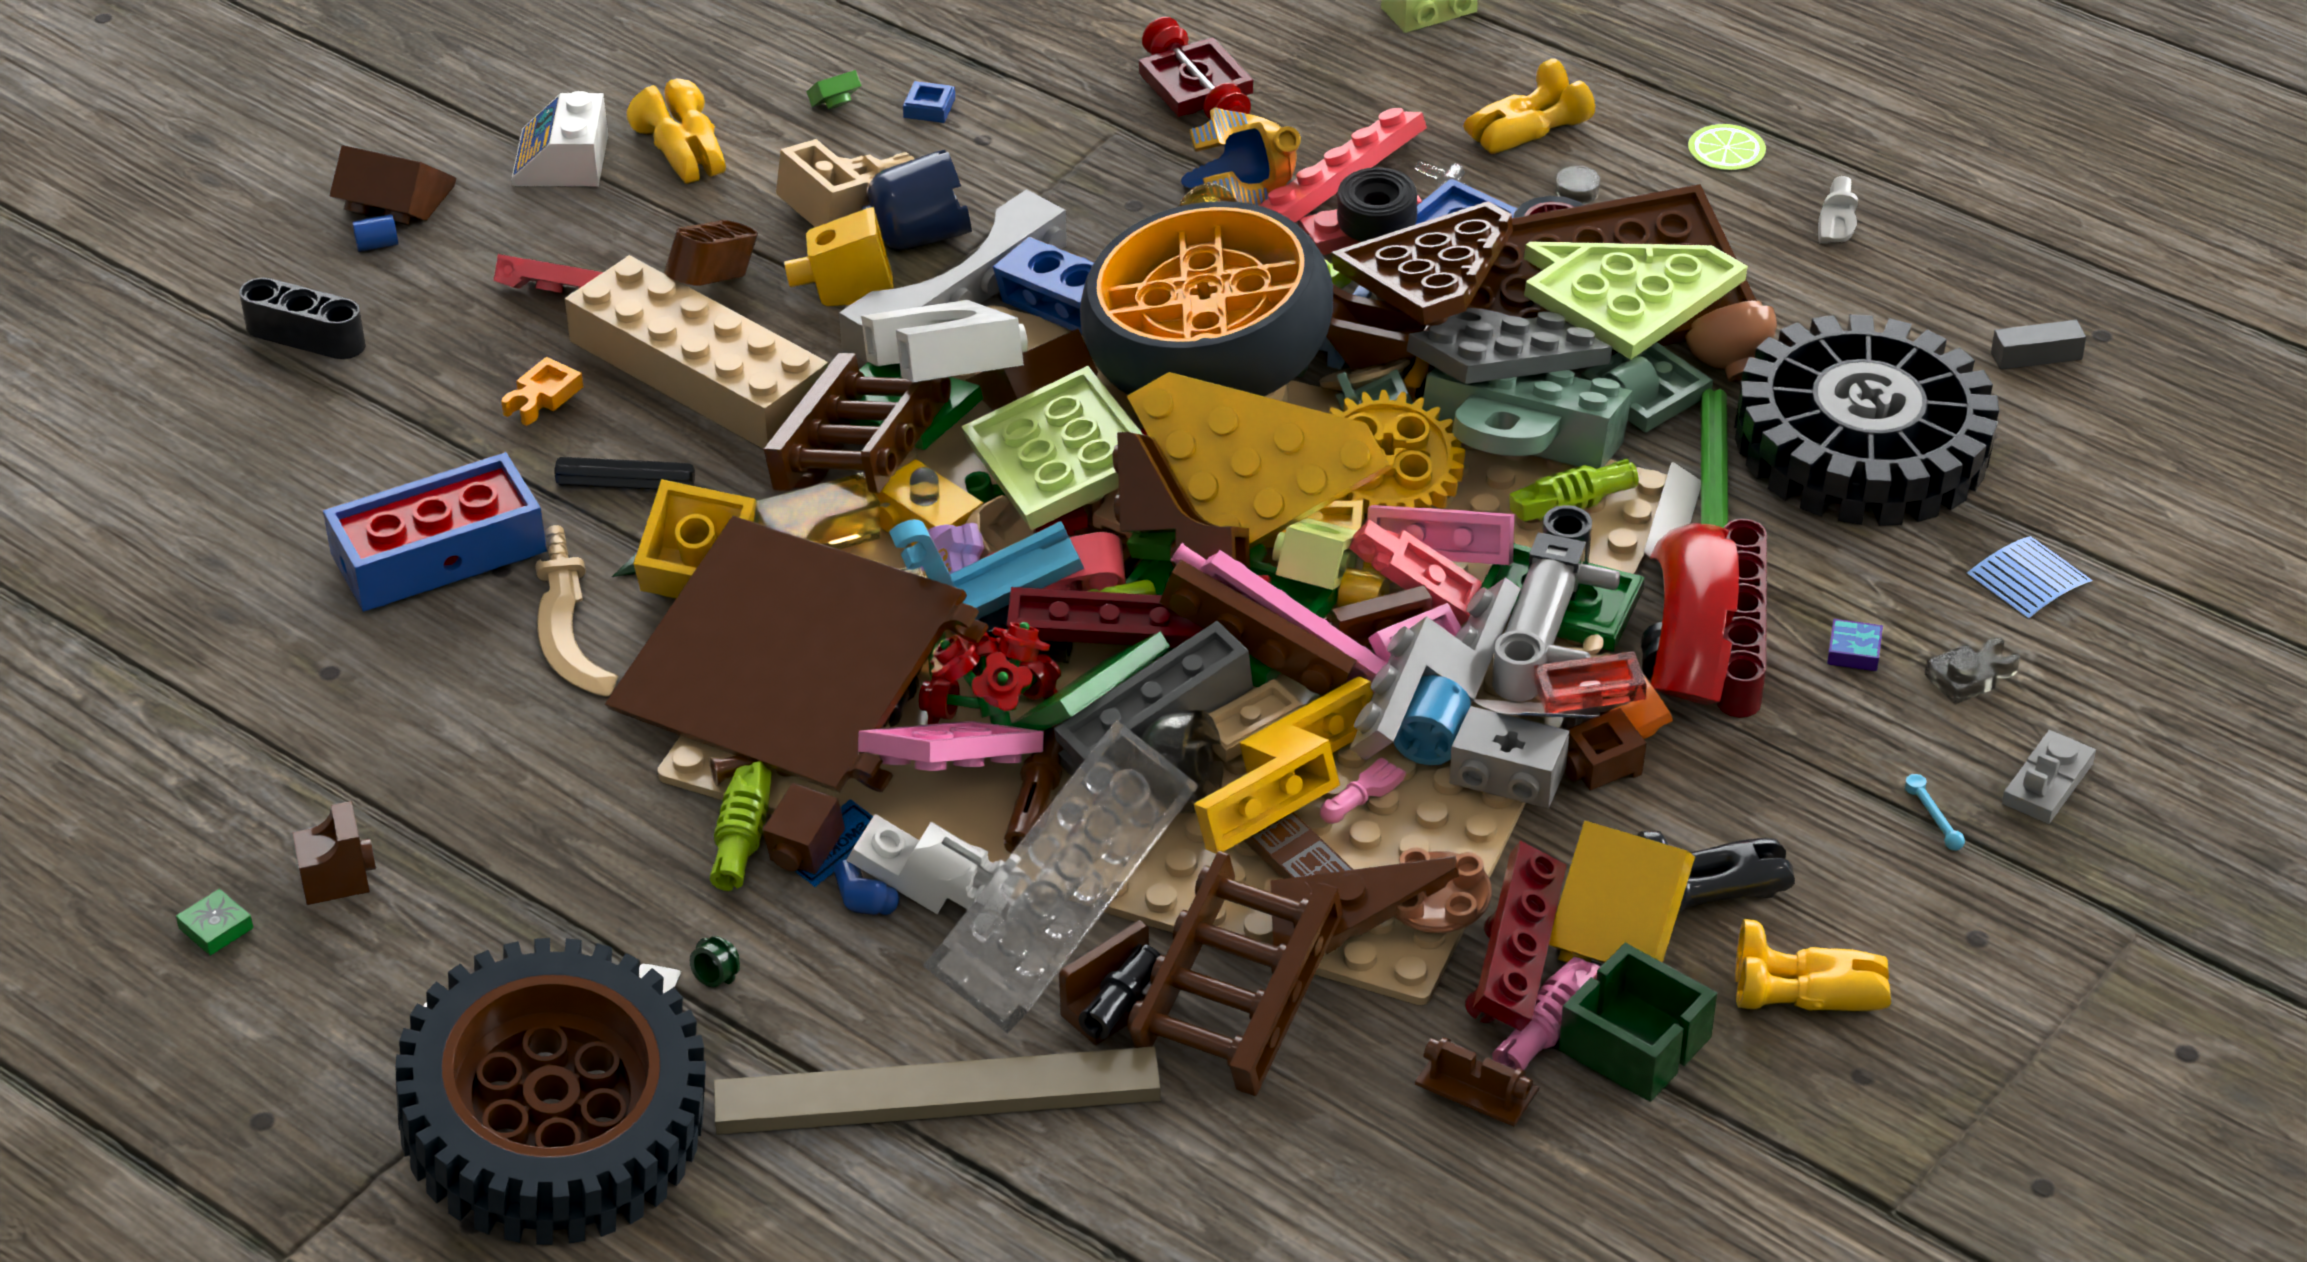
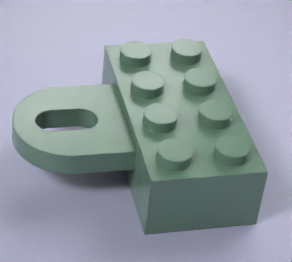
(1535, 415)

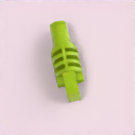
(1574, 487)
(740, 824)

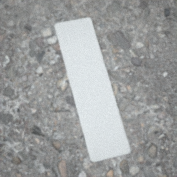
(1675, 504)

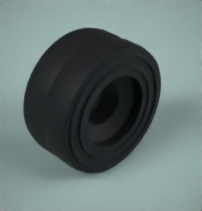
(1376, 203)

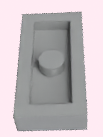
(2049, 776)

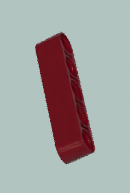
(1747, 630)

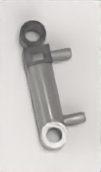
(1553, 578)

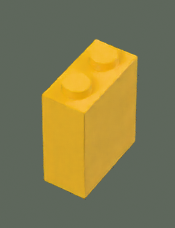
(1618, 894)

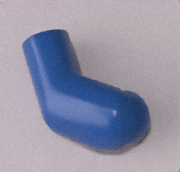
(863, 894)

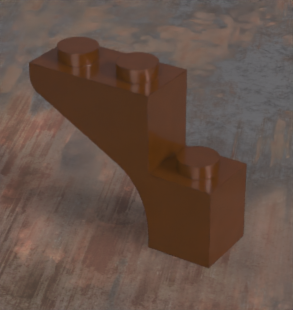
(1369, 330)
(1156, 503)

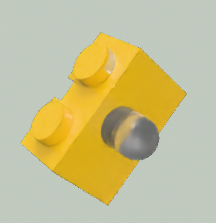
(925, 496)

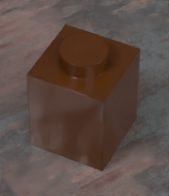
(803, 829)

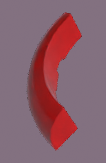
(1698, 606)

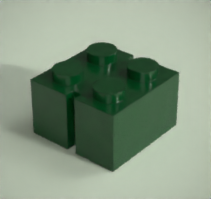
(1637, 1021)

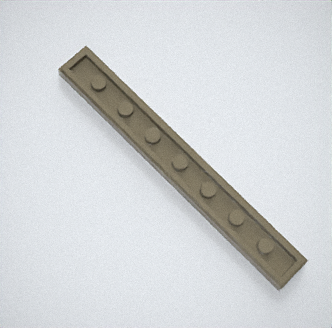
(936, 1090)

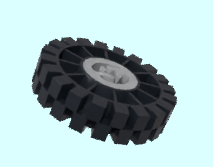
(1866, 419)

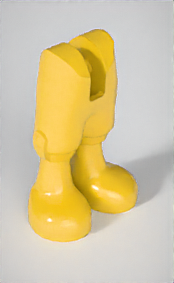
(1530, 117)
(684, 143)
(1810, 978)

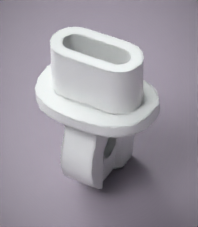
(1837, 215)

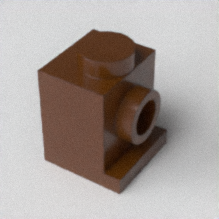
(1605, 750)

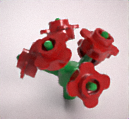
(999, 681)

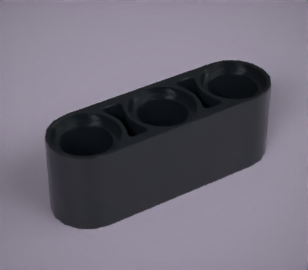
(302, 318)

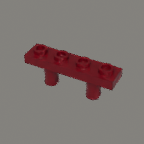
(1518, 938)

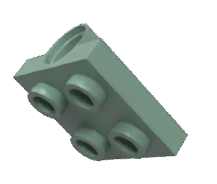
(1659, 381)

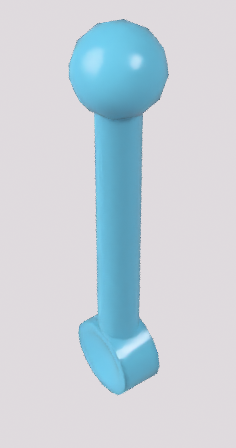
(1916, 785)

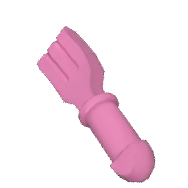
(1374, 781)

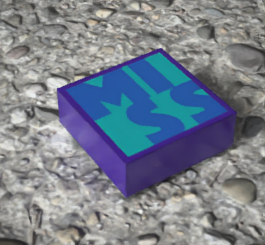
(1855, 644)

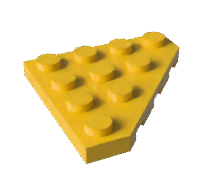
(1252, 455)

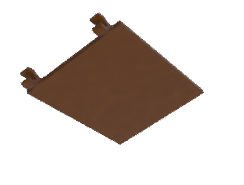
(790, 653)

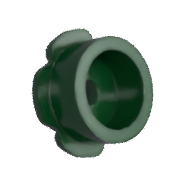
(715, 961)

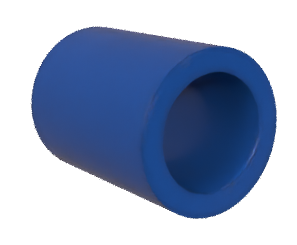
(375, 233)

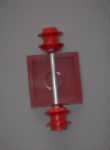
(1194, 73)

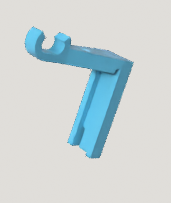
(988, 582)

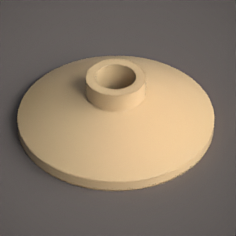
(1363, 376)

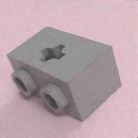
(1509, 757)

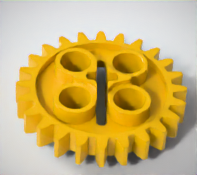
(1418, 448)

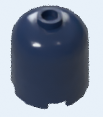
(918, 202)

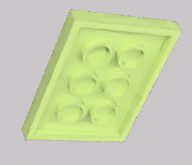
(1053, 446)

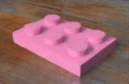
(959, 742)

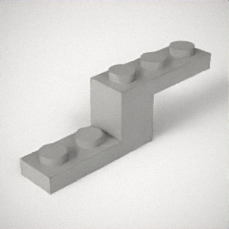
(1432, 651)

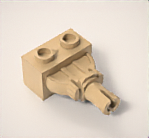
(826, 185)

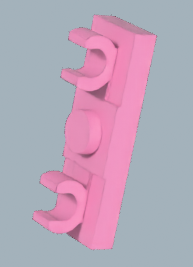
(1453, 533)

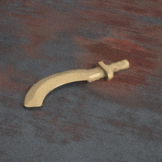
(556, 618)

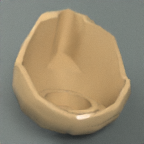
(999, 525)

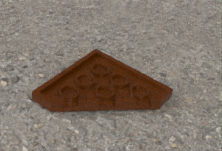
(1432, 265)

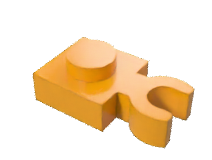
(544, 385)

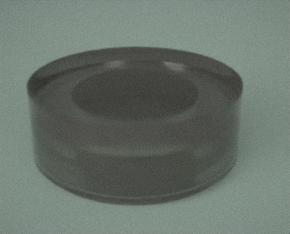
(1578, 184)

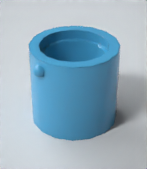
(1432, 720)

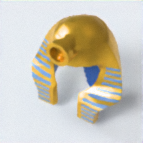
(1254, 159)

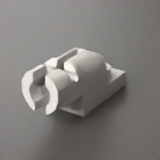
(926, 868)

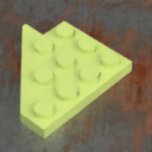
(1629, 290)

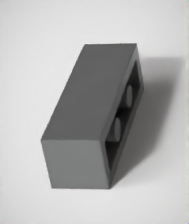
(2038, 344)

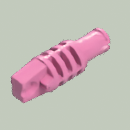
(1546, 1021)

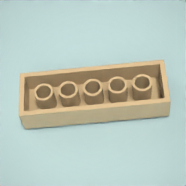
(692, 349)

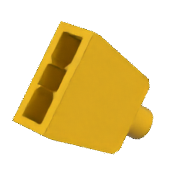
(843, 260)

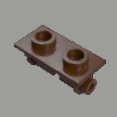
(1477, 1085)

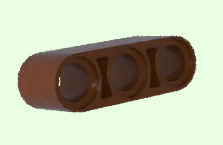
(710, 252)

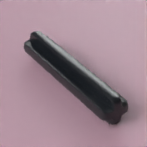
(621, 473)

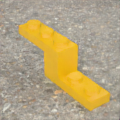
(1284, 766)

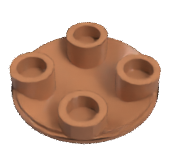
(1455, 905)

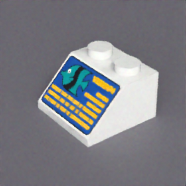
(563, 143)

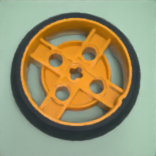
(1209, 297)

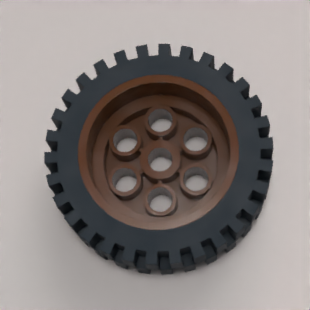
(589, 1020)

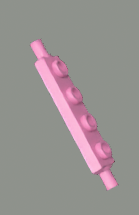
(1247, 583)

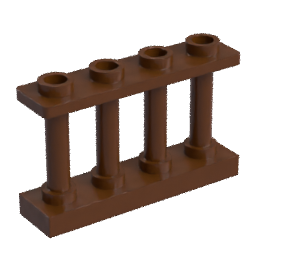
(837, 398)
(1268, 1009)

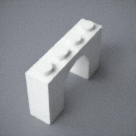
(944, 340)

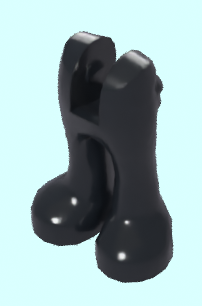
(1734, 870)

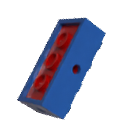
(435, 531)

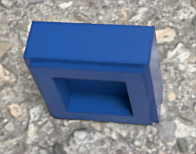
(929, 102)

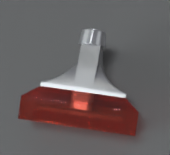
(1590, 684)

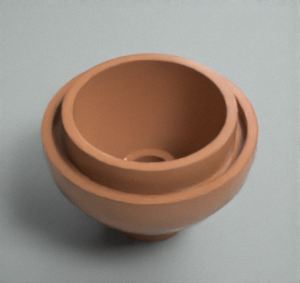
(1731, 335)

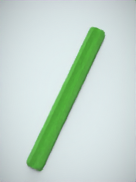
(1714, 458)

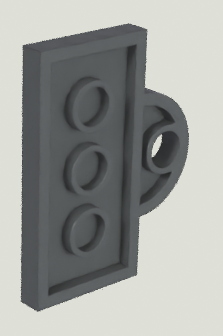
(1496, 346)

